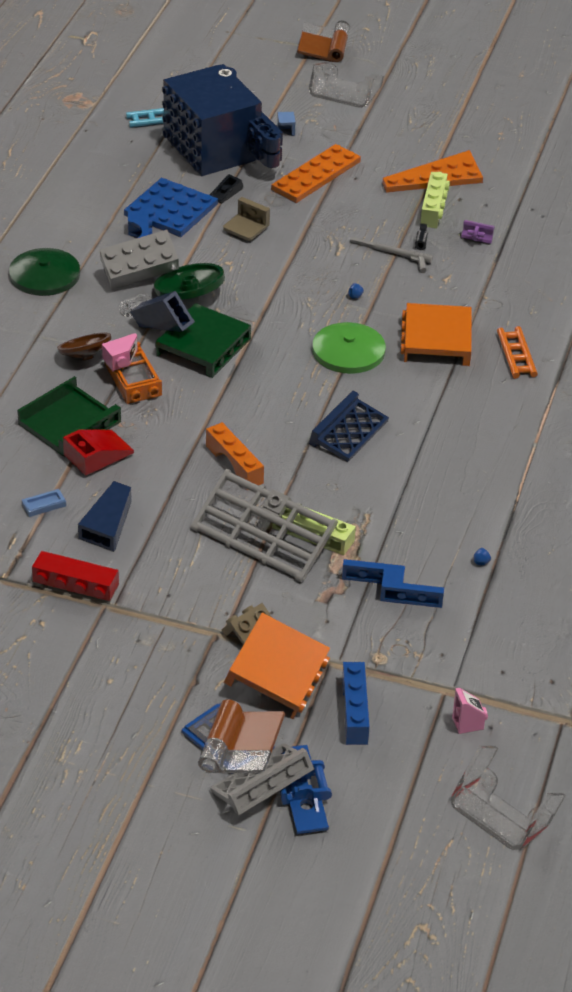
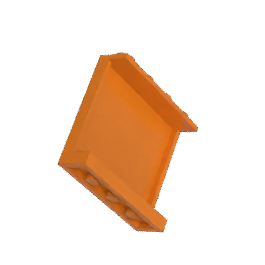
(437, 330)
(279, 663)

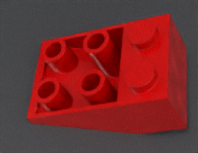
(94, 449)

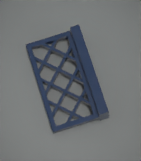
(337, 419)

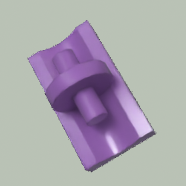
(477, 231)

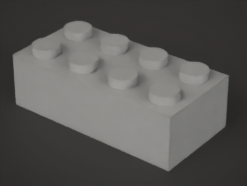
(139, 259)

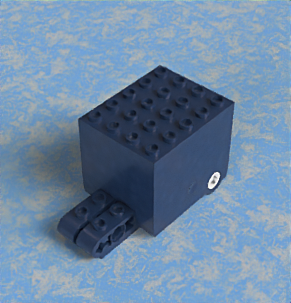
(218, 121)

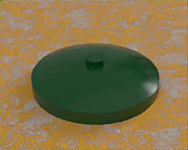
(44, 271)
(191, 280)

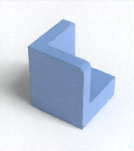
(286, 120)

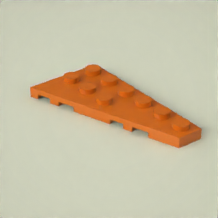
(459, 167)

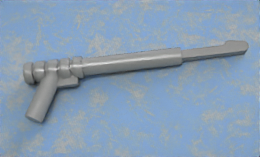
(416, 256)

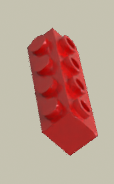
(75, 575)

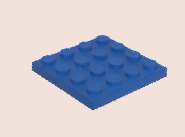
(173, 206)

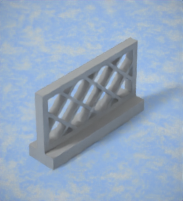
(258, 787)

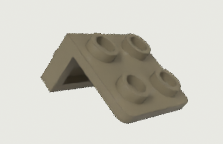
(249, 221)
(244, 624)

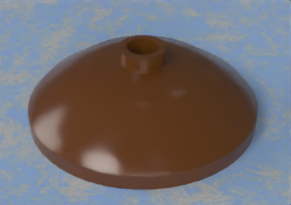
(84, 346)

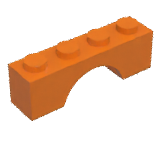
(245, 464)

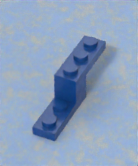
(393, 584)

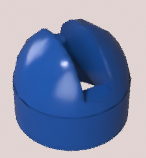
(355, 291)
(482, 557)

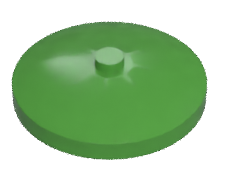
(348, 347)

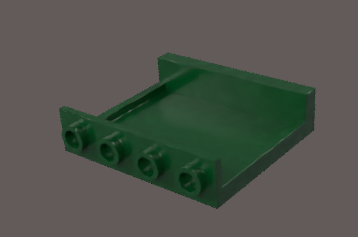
(208, 341)
(64, 412)

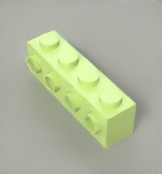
(435, 199)
(338, 542)

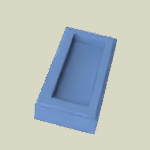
(43, 502)

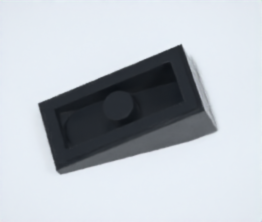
(227, 188)

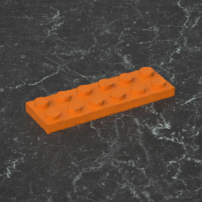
(315, 173)

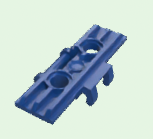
(301, 792)

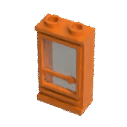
(138, 379)

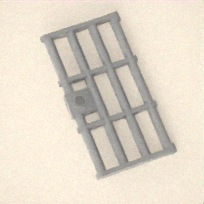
(272, 511)

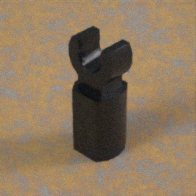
(421, 238)

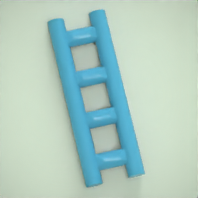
(151, 115)

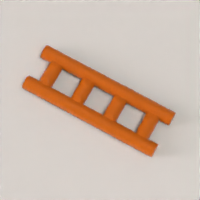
(522, 345)

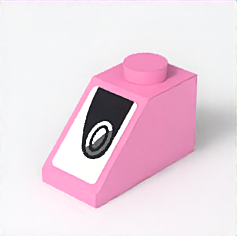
(120, 352)
(468, 712)

